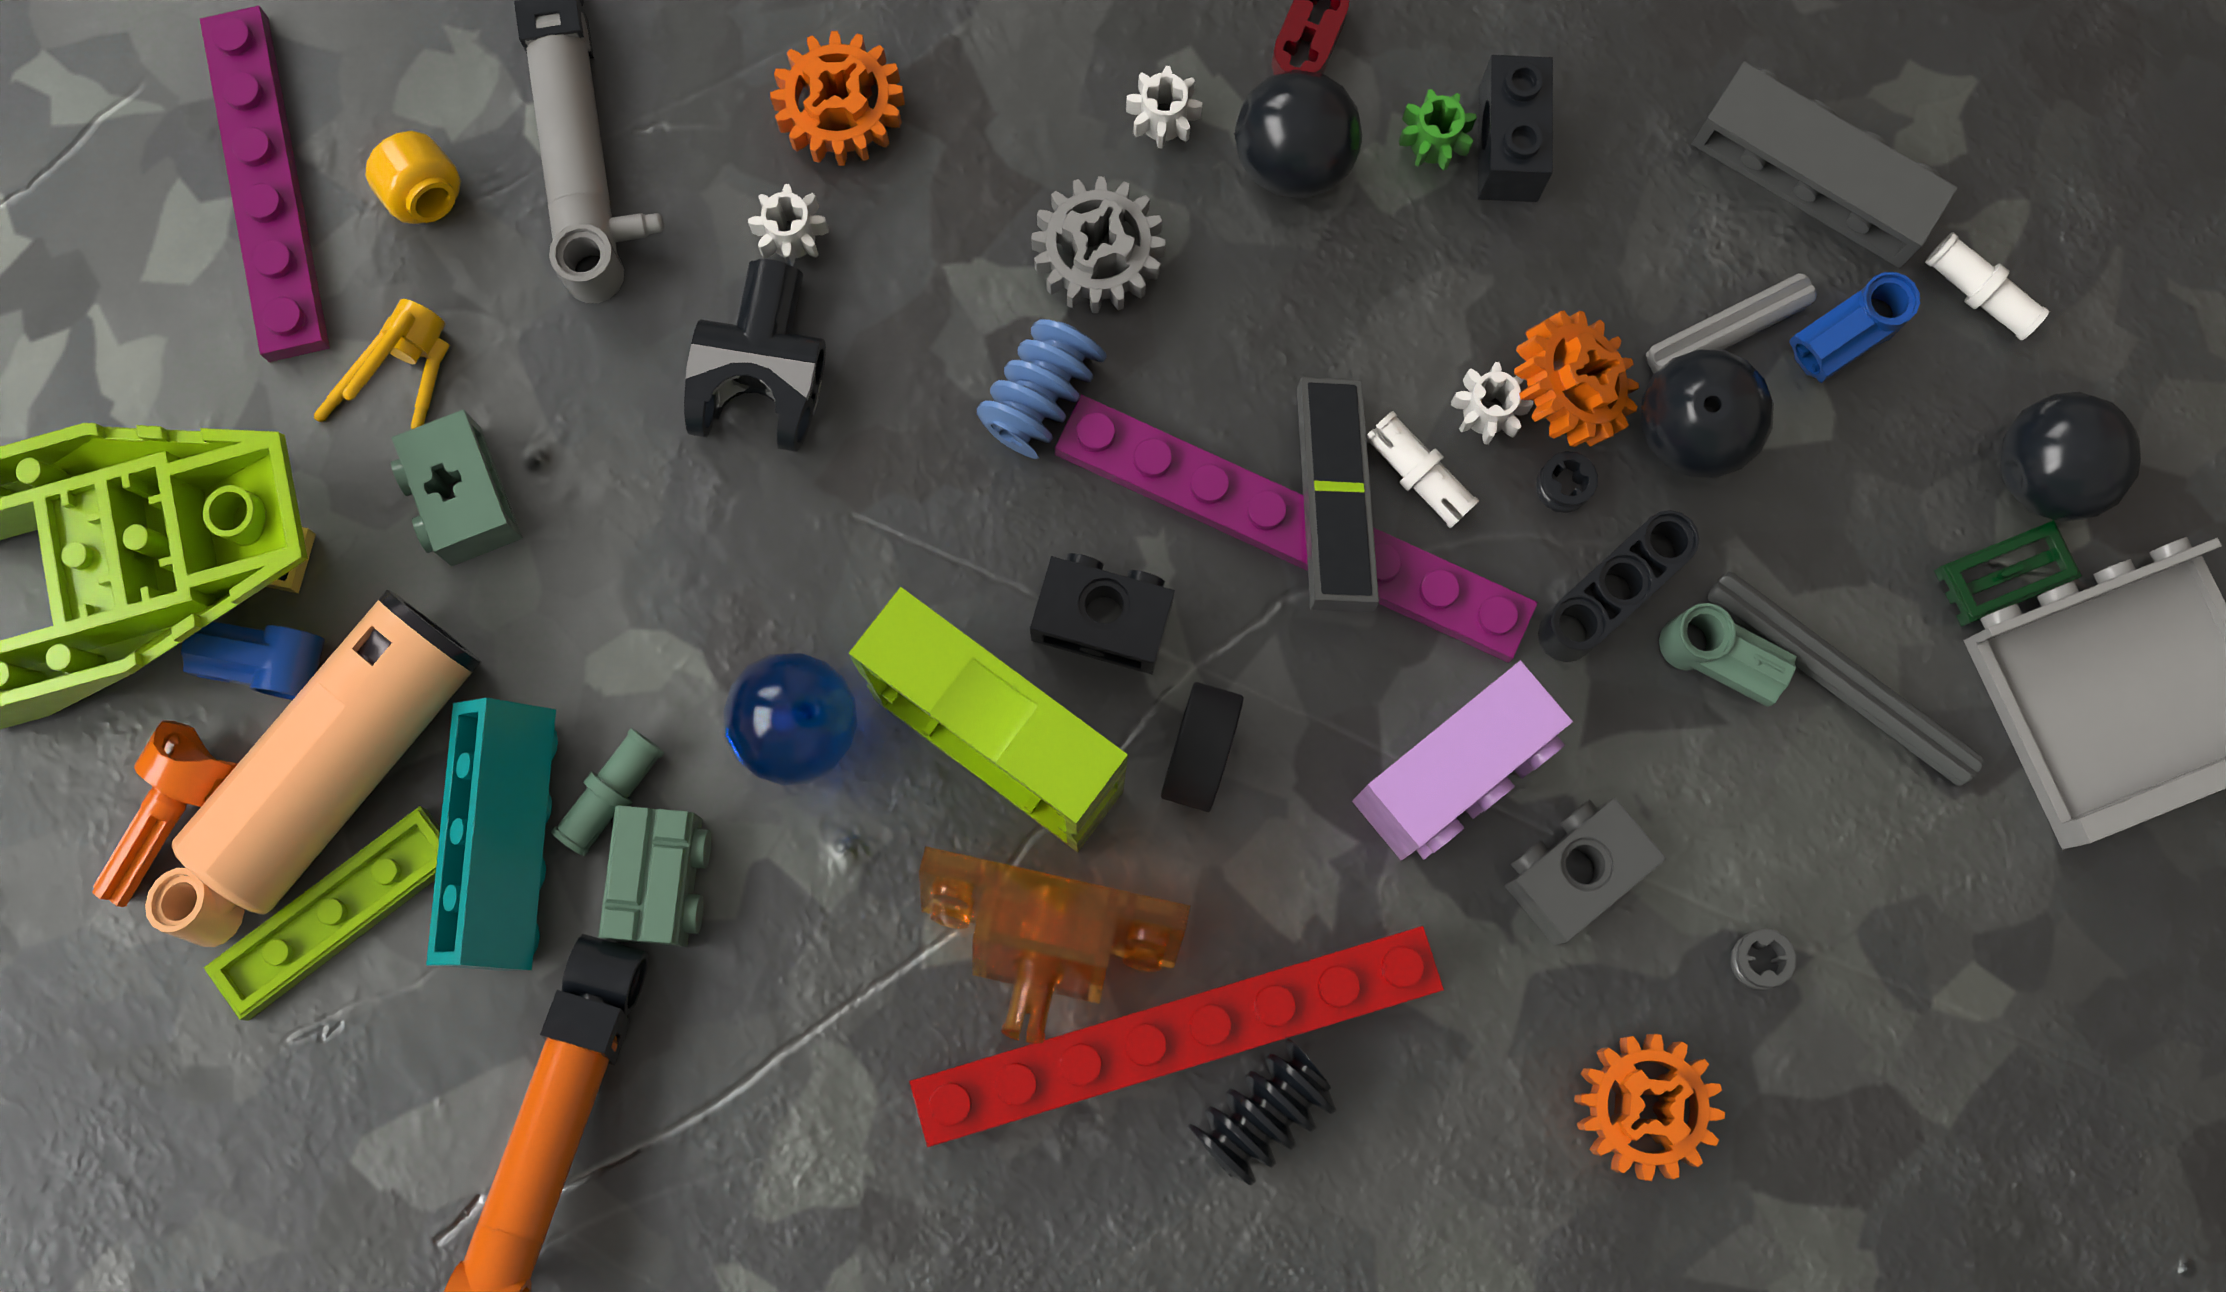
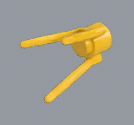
(407, 335)

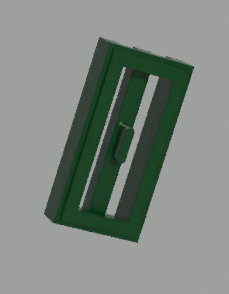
(1962, 592)

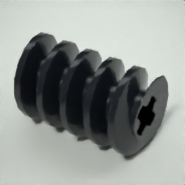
(1266, 1113)

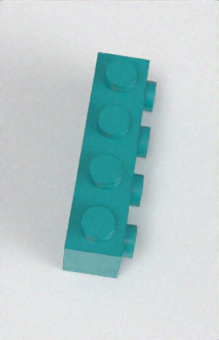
(492, 836)

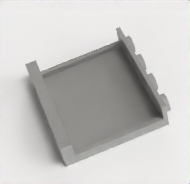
(2115, 691)

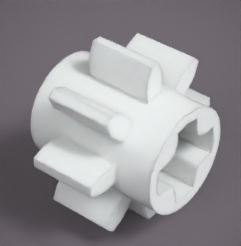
(1164, 89)
(773, 221)
(1496, 418)

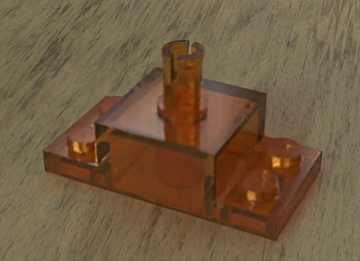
(1046, 930)

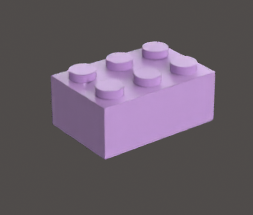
(1464, 764)

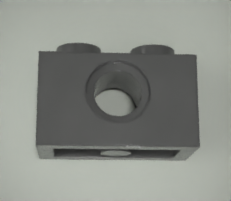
(1619, 858)

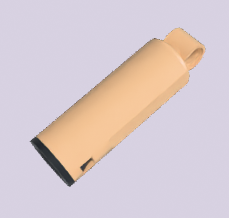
(309, 772)

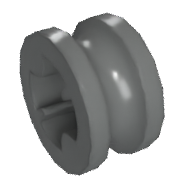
(1767, 979)

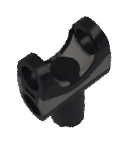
(757, 357)

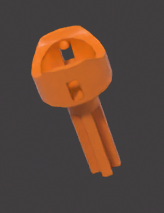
(180, 775)

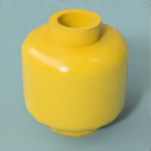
(413, 177)

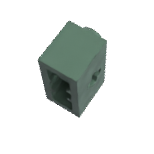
(480, 512)

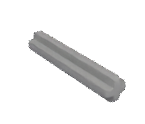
(1737, 321)

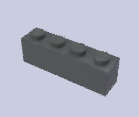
(1824, 165)

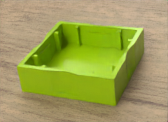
(990, 719)

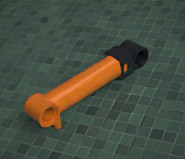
(581, 1039)

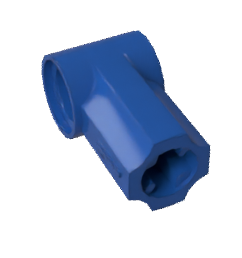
(1855, 326)
(268, 661)

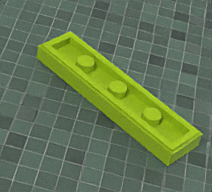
(328, 916)

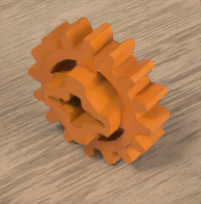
(837, 104)
(1576, 378)
(1669, 1128)

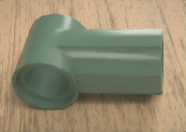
(1731, 654)

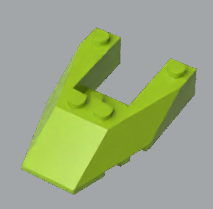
(138, 547)

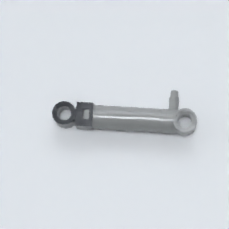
(571, 150)

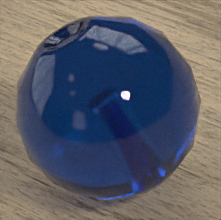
(789, 718)

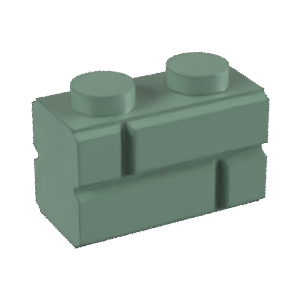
(654, 876)

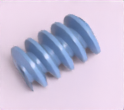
(1037, 383)

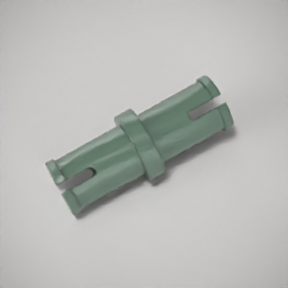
(606, 790)

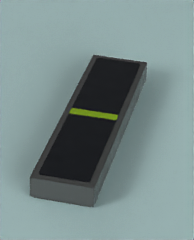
(1337, 495)

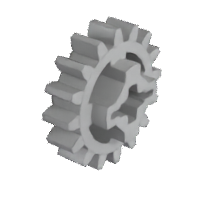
(1083, 222)

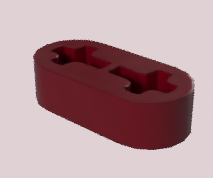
(1321, 36)

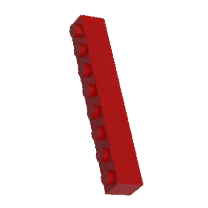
(1175, 1036)

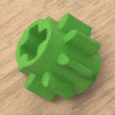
(1437, 129)

